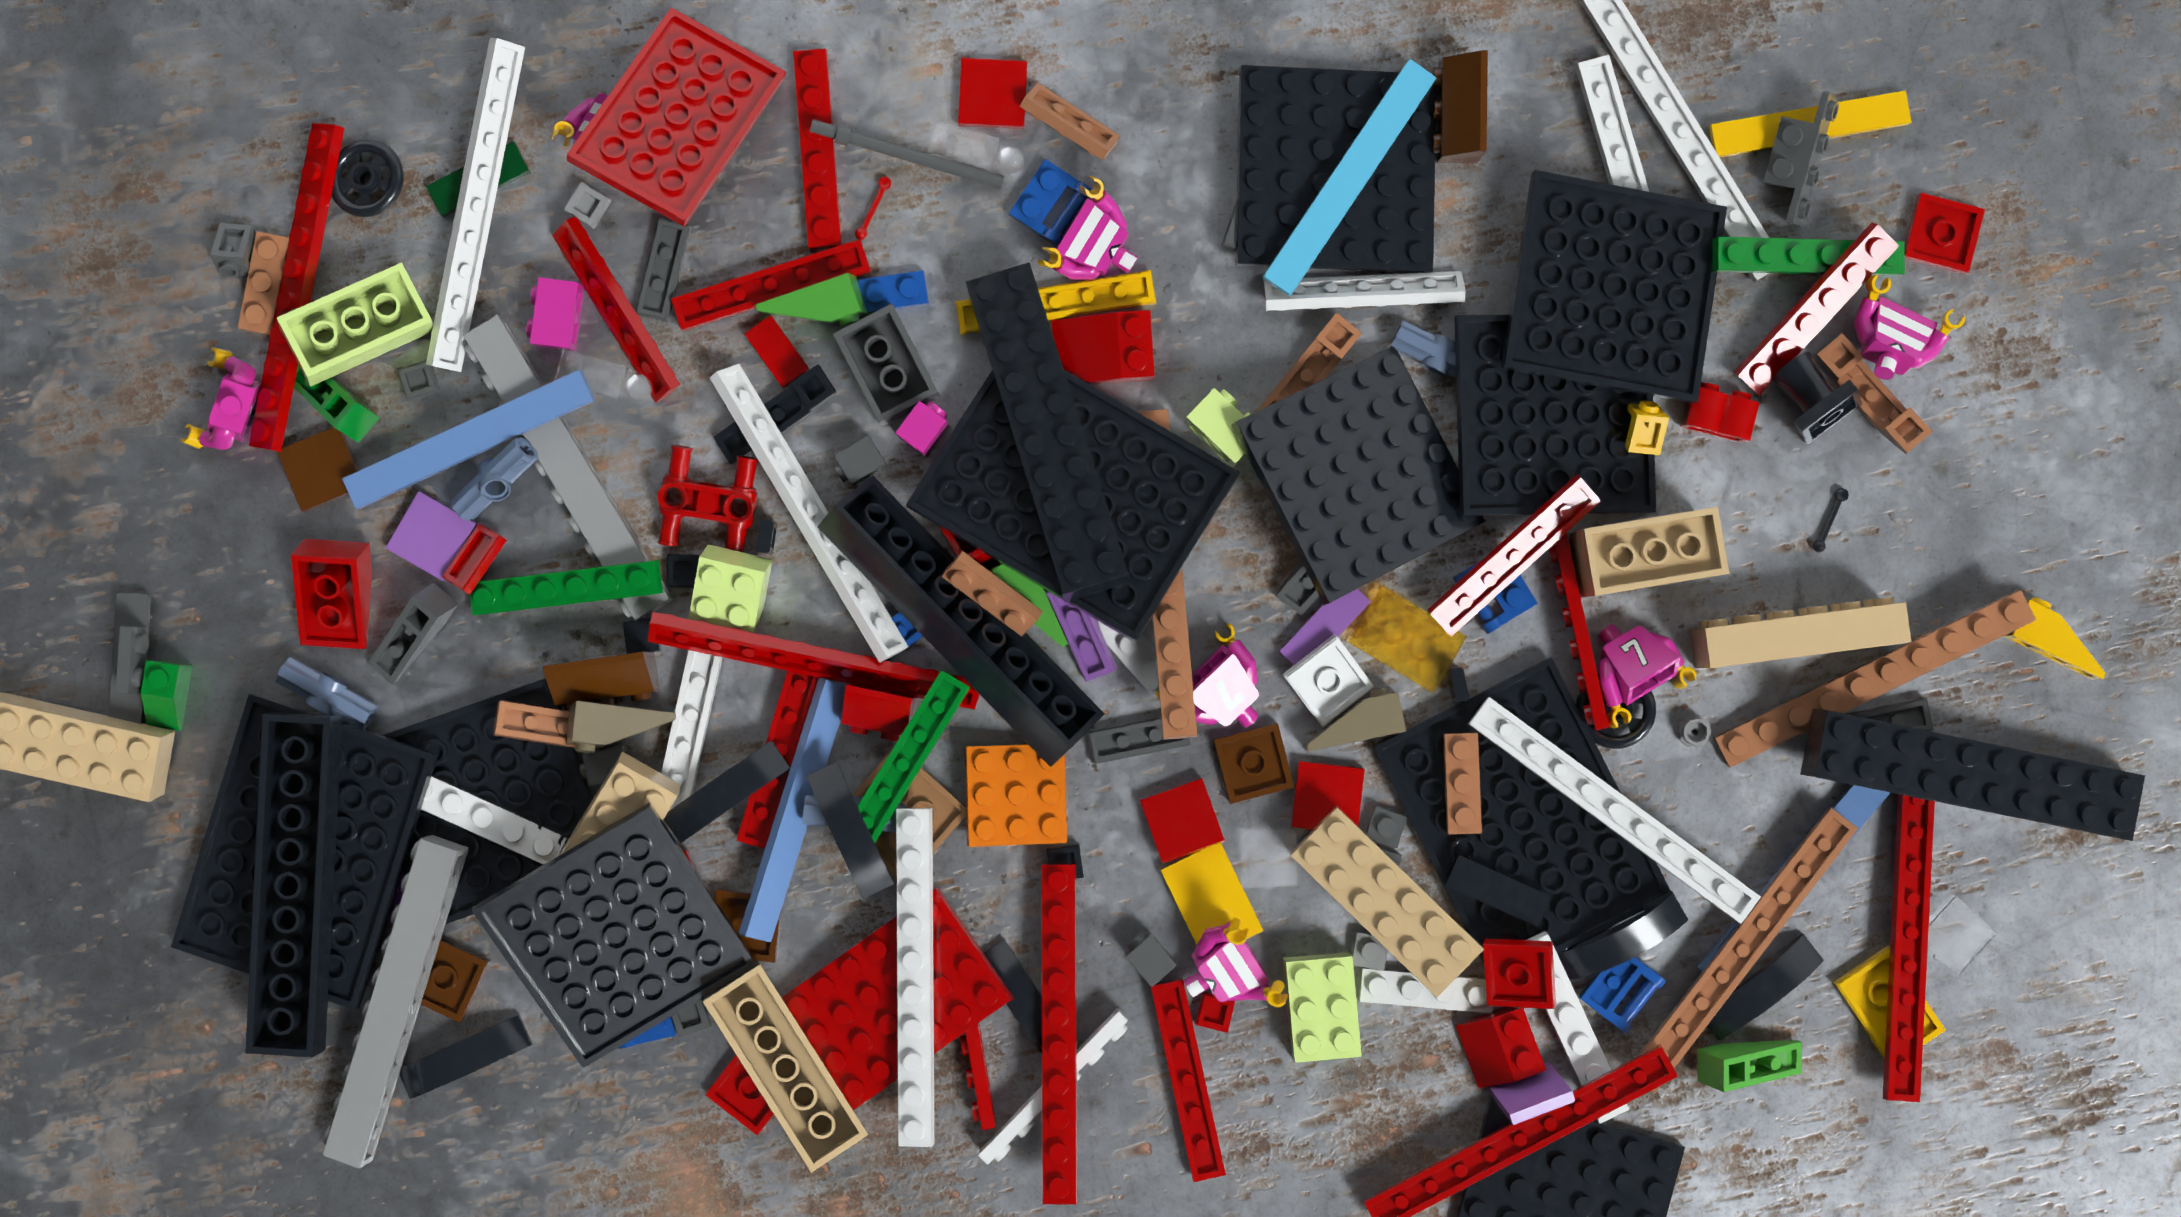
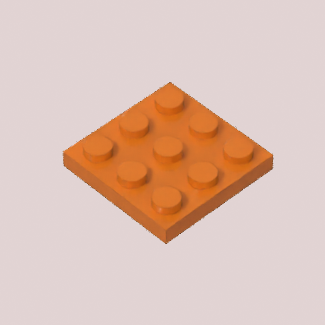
(1013, 797)

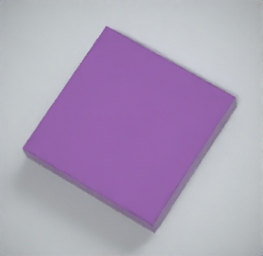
(430, 535)
(1532, 1095)

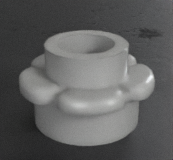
(1703, 731)

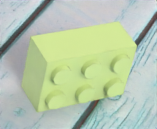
(1322, 1007)

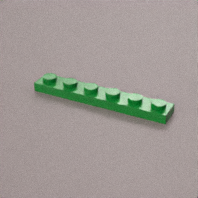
(1790, 256)
(566, 587)
(911, 752)

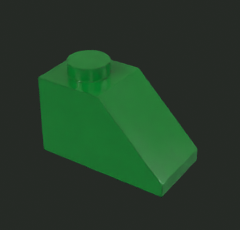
(165, 693)

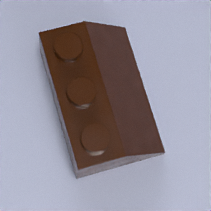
(1461, 108)
(603, 679)

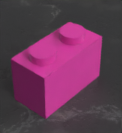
(555, 314)
(923, 427)

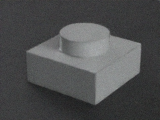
(587, 205)
(1368, 952)

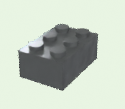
(886, 364)

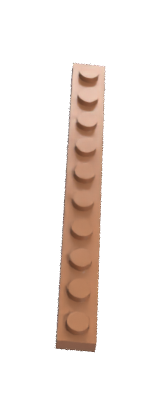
(1173, 648)
(1876, 677)
(1752, 936)

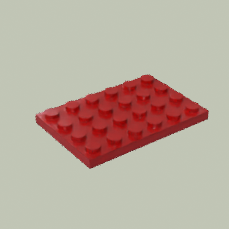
(676, 116)
(853, 1002)

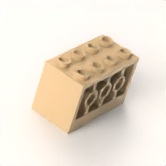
(1649, 552)

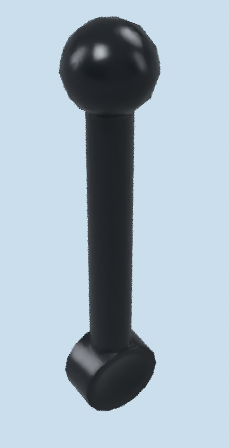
(1840, 495)

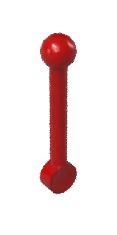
(884, 185)

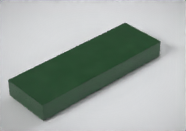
(446, 189)

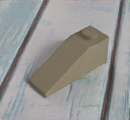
(1365, 720)
(602, 724)

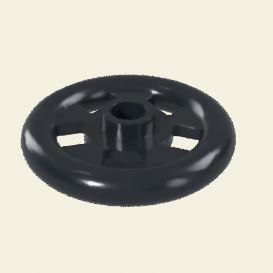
(391, 186)
(1637, 727)

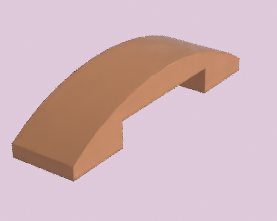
(1317, 360)
(1879, 404)

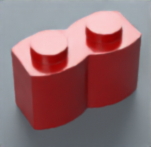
(1721, 414)

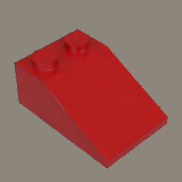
(1106, 346)
(332, 592)

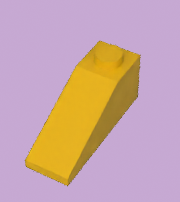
(2055, 640)

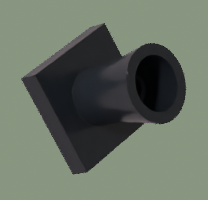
(1815, 396)

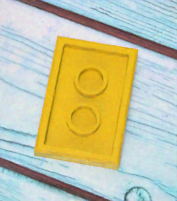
(1209, 892)
(1867, 995)

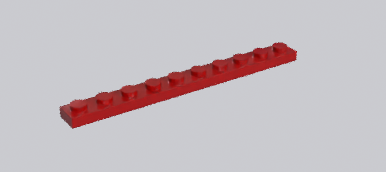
(296, 282)
(797, 657)
(1908, 949)
(1059, 1035)
(1524, 1138)

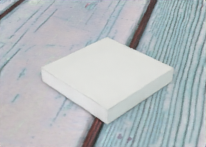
(1328, 680)

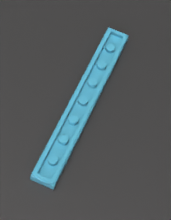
(1349, 177)

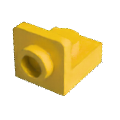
(1646, 428)

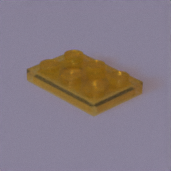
(1406, 639)

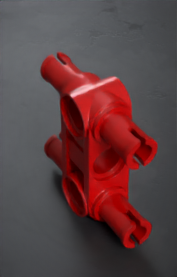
(707, 499)

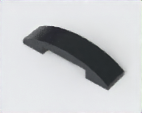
(786, 410)
(726, 791)
(849, 830)
(1626, 939)
(1766, 986)
(1027, 998)
(465, 1057)

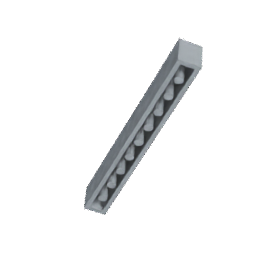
(563, 461)
(394, 1001)

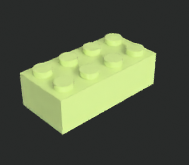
(355, 324)

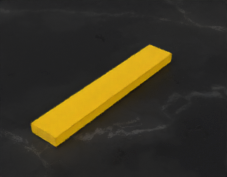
(1852, 118)
(1080, 298)

